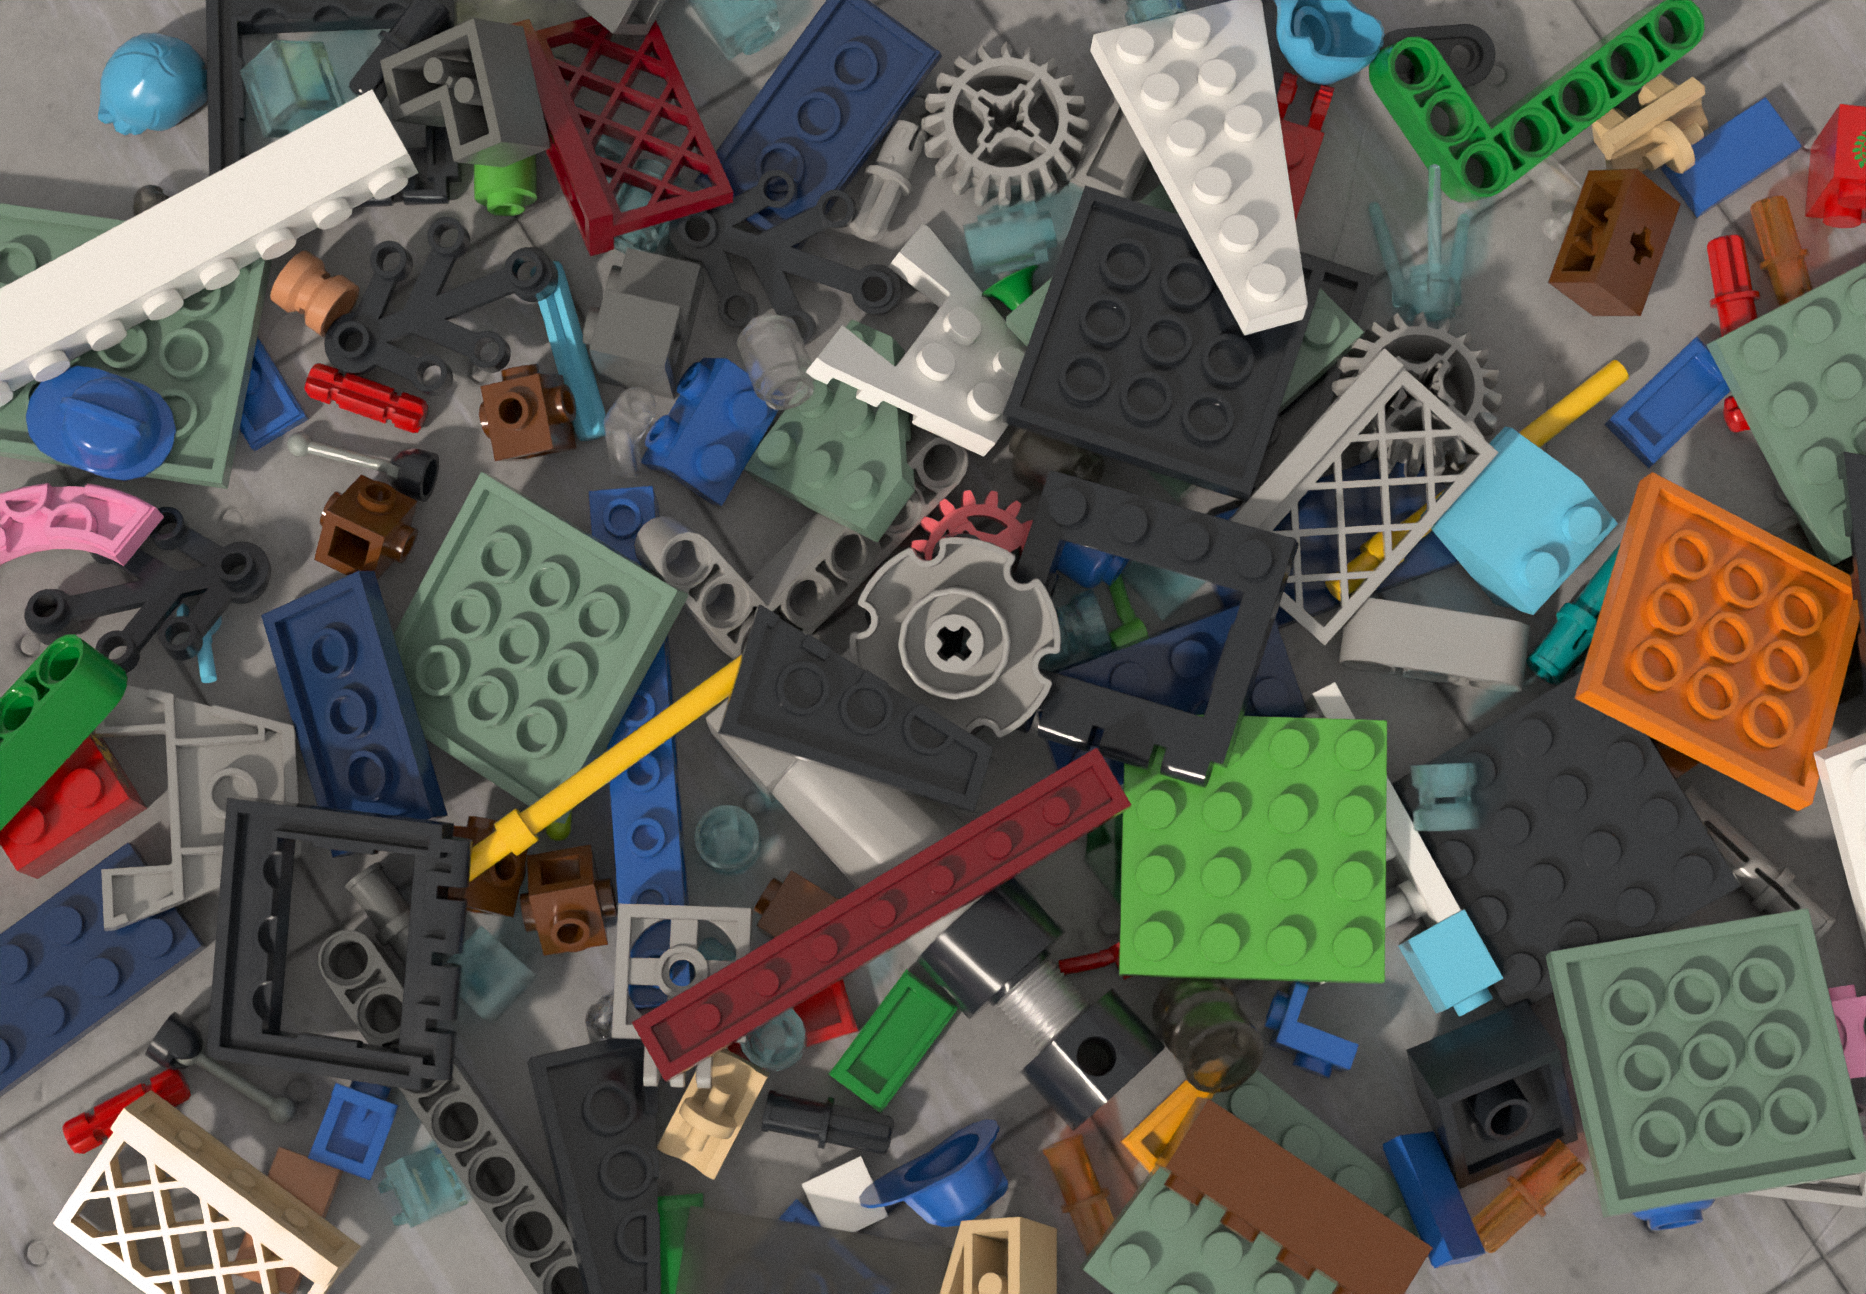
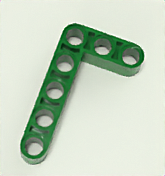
(1540, 110)
(51, 715)

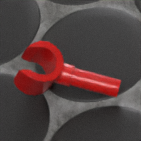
(1092, 961)

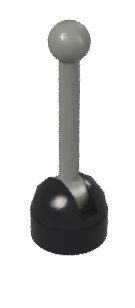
(408, 472)
(181, 1045)

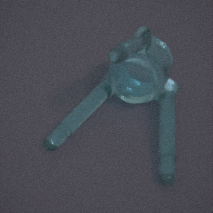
(1429, 285)

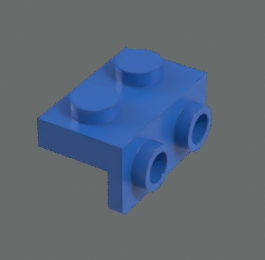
(709, 429)

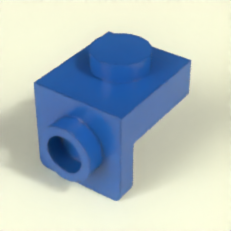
(1314, 1049)
(355, 1128)

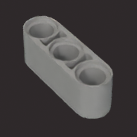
(1436, 645)

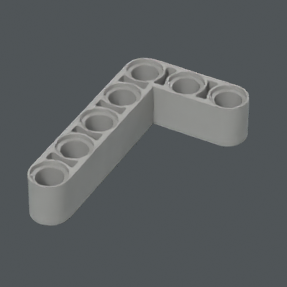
(804, 558)

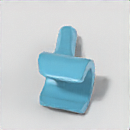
(205, 655)

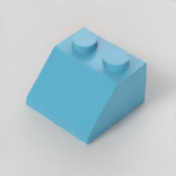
(1523, 524)

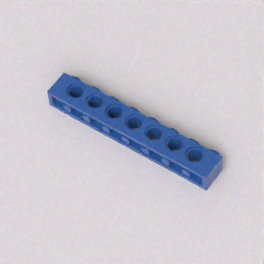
(647, 794)

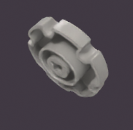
(968, 588)

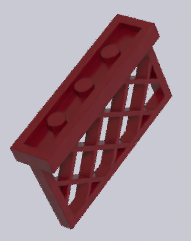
(572, 149)

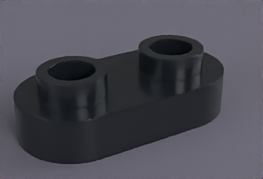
(1445, 39)

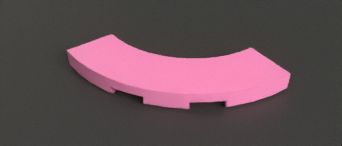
(76, 519)

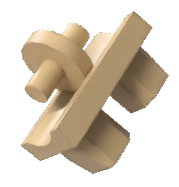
(1659, 133)
(712, 1117)

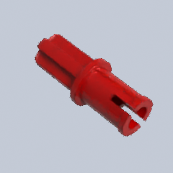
(1731, 283)

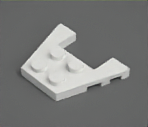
(957, 367)

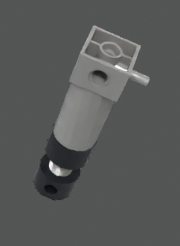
(981, 952)

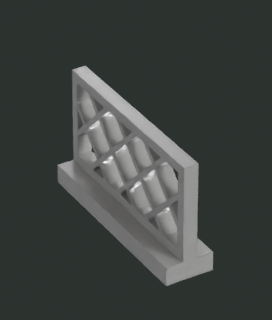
(1324, 446)

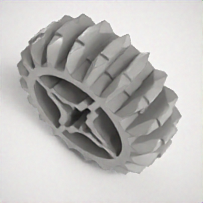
(969, 94)
(1443, 357)

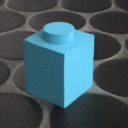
(1452, 965)

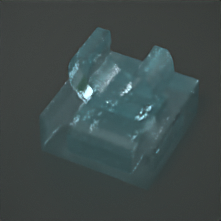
(423, 1187)

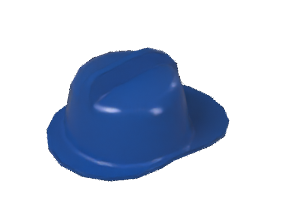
(101, 423)
(948, 1182)

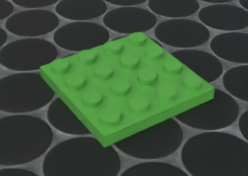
(1264, 866)

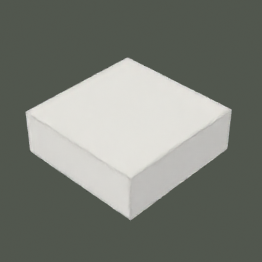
(836, 1197)

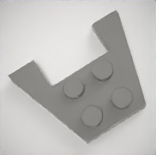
(209, 759)

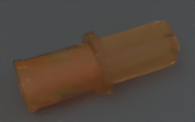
(1781, 249)
(1080, 1190)
(1527, 1196)

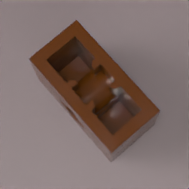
(1614, 242)

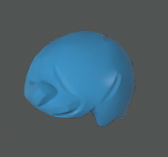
(1327, 38)
(151, 84)

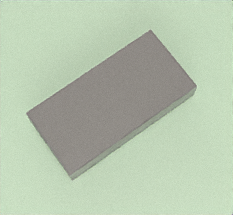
(1112, 157)

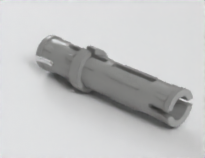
(1768, 885)

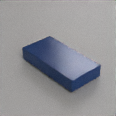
(1734, 157)
(1670, 403)
(1433, 1198)

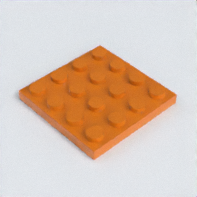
(1722, 642)

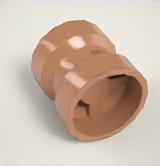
(313, 292)

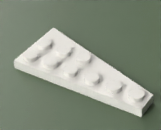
(1211, 127)

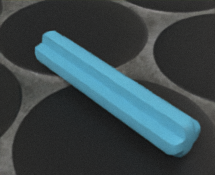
(572, 358)

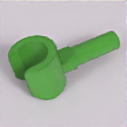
(1132, 627)

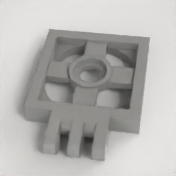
(631, 924)

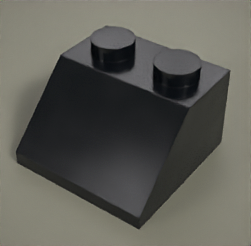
(1493, 1093)

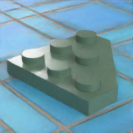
(842, 451)

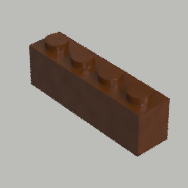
(1288, 1204)

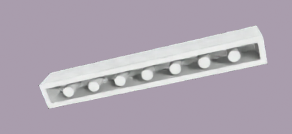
(198, 240)

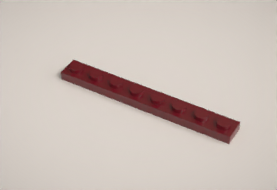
(881, 915)

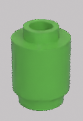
(506, 188)

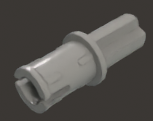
(887, 180)

